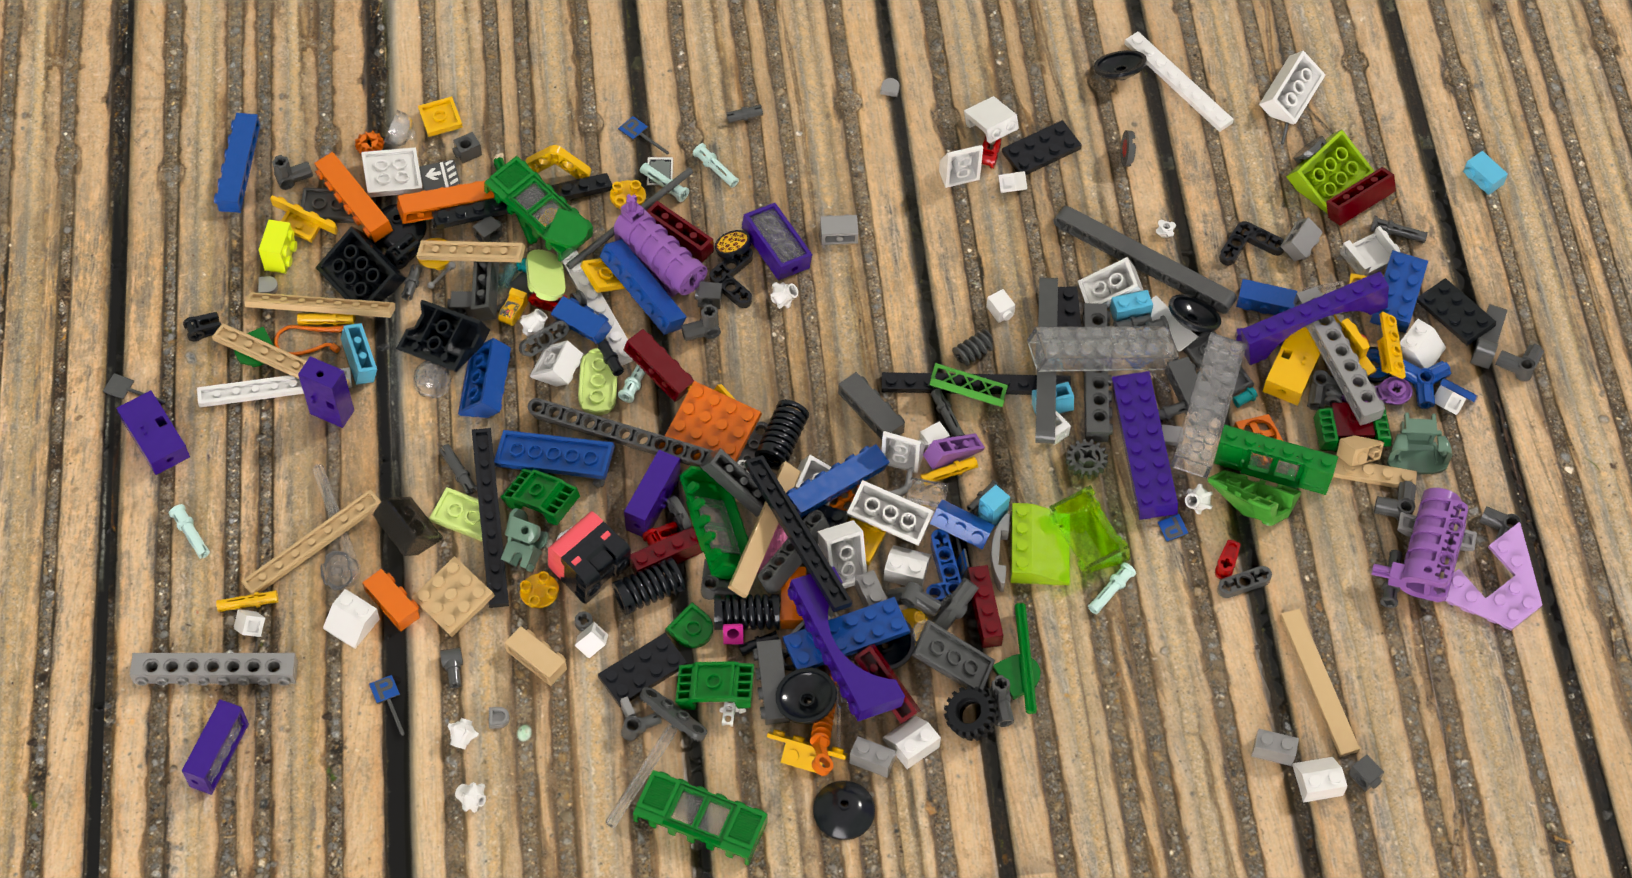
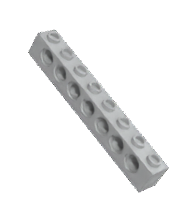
(1364, 411)
(205, 662)

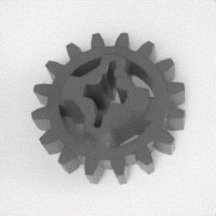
(1087, 459)

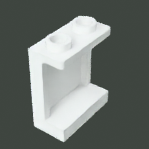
(992, 118)
(1369, 253)

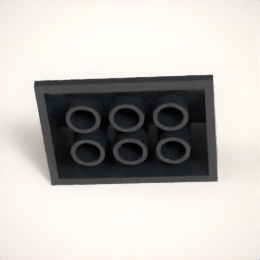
(360, 269)

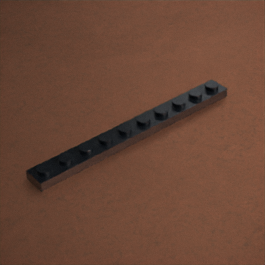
(486, 208)
(919, 382)
(490, 516)
(798, 534)

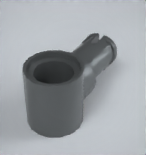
(452, 663)
(639, 724)

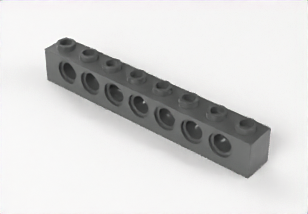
(1098, 431)

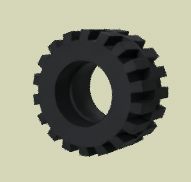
(960, 702)

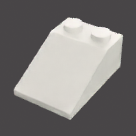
(961, 166)
(1110, 282)
(902, 451)
(844, 550)

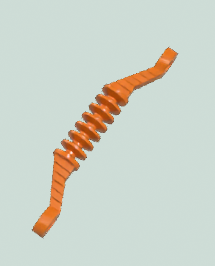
(821, 740)

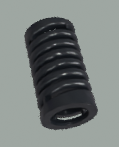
(782, 433)
(673, 583)
(747, 611)

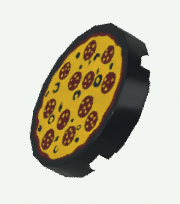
(732, 243)

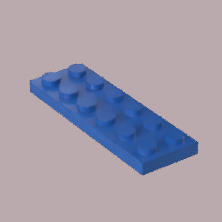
(554, 454)
(851, 633)

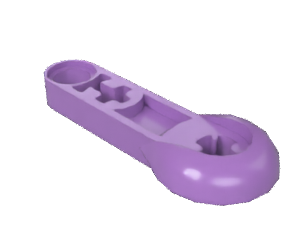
(1387, 395)

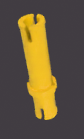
(324, 318)
(956, 468)
(256, 599)

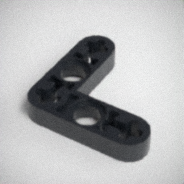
(1250, 237)
(727, 279)

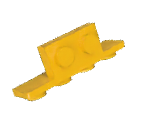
(302, 222)
(1358, 344)
(1390, 348)
(799, 752)

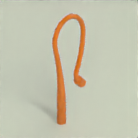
(335, 329)

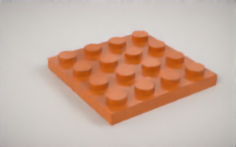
(713, 422)

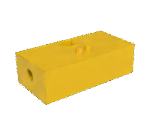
(1293, 367)

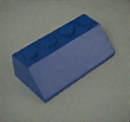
(485, 380)

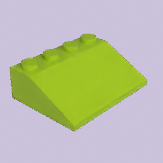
(1330, 170)
(1037, 547)

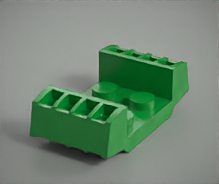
(1327, 431)
(541, 493)
(715, 683)

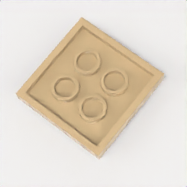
(453, 596)

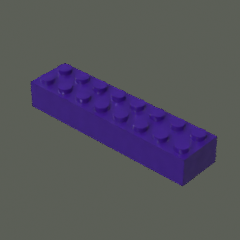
(1144, 445)

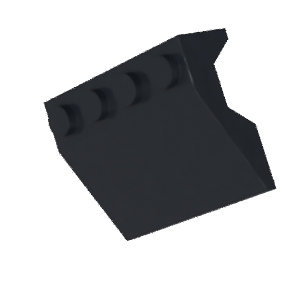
(443, 336)

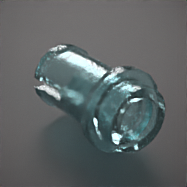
(508, 274)

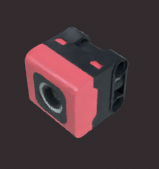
(588, 556)

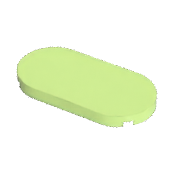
(545, 275)
(596, 384)

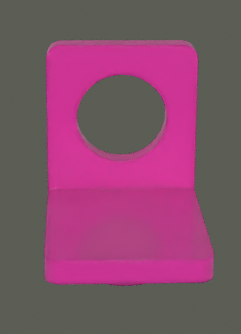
(733, 636)

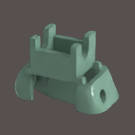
(1415, 447)
(523, 541)

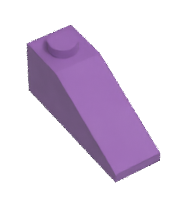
(947, 450)

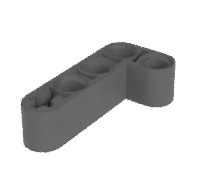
(1488, 343)

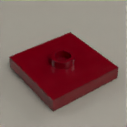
(1348, 425)

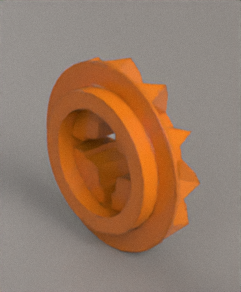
(376, 140)

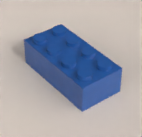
(1404, 277)

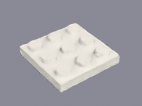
(391, 172)

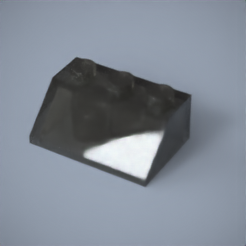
(406, 525)

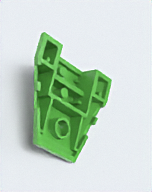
(1256, 498)

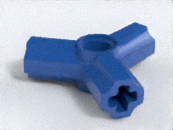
(1431, 375)

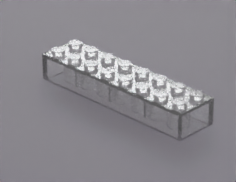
(1102, 348)
(1208, 405)

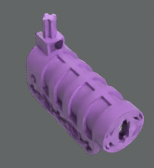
(657, 251)
(1430, 547)

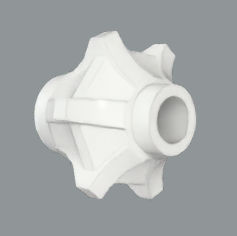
(783, 294)
(533, 322)
(1198, 499)
(462, 733)
(471, 796)

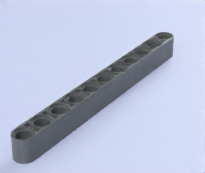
(1144, 259)
(1046, 379)
(617, 431)

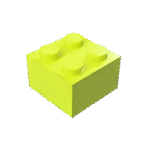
(277, 246)

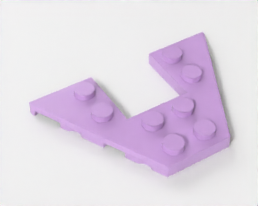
(1514, 599)

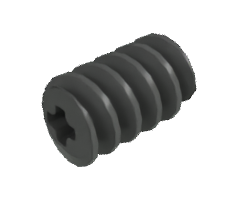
(973, 347)

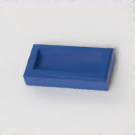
(1459, 390)

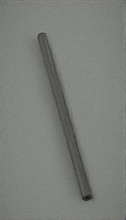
(647, 204)

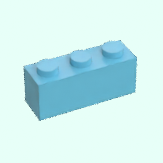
(358, 353)

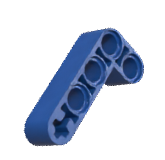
(943, 567)

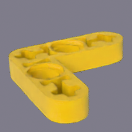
(560, 157)

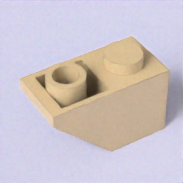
(1359, 450)

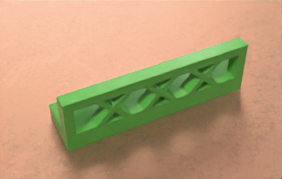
(967, 392)

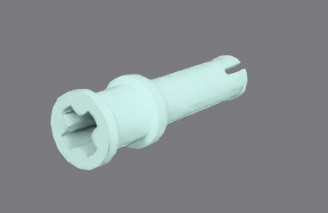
(711, 161)
(678, 192)
(631, 385)
(185, 524)
(1117, 582)

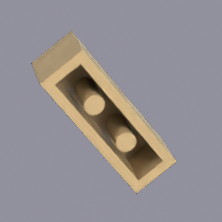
(536, 655)

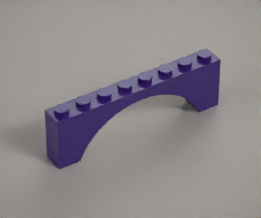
(1364, 295)
(864, 692)

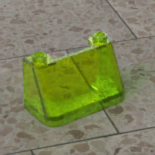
(1089, 531)

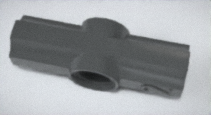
(955, 605)

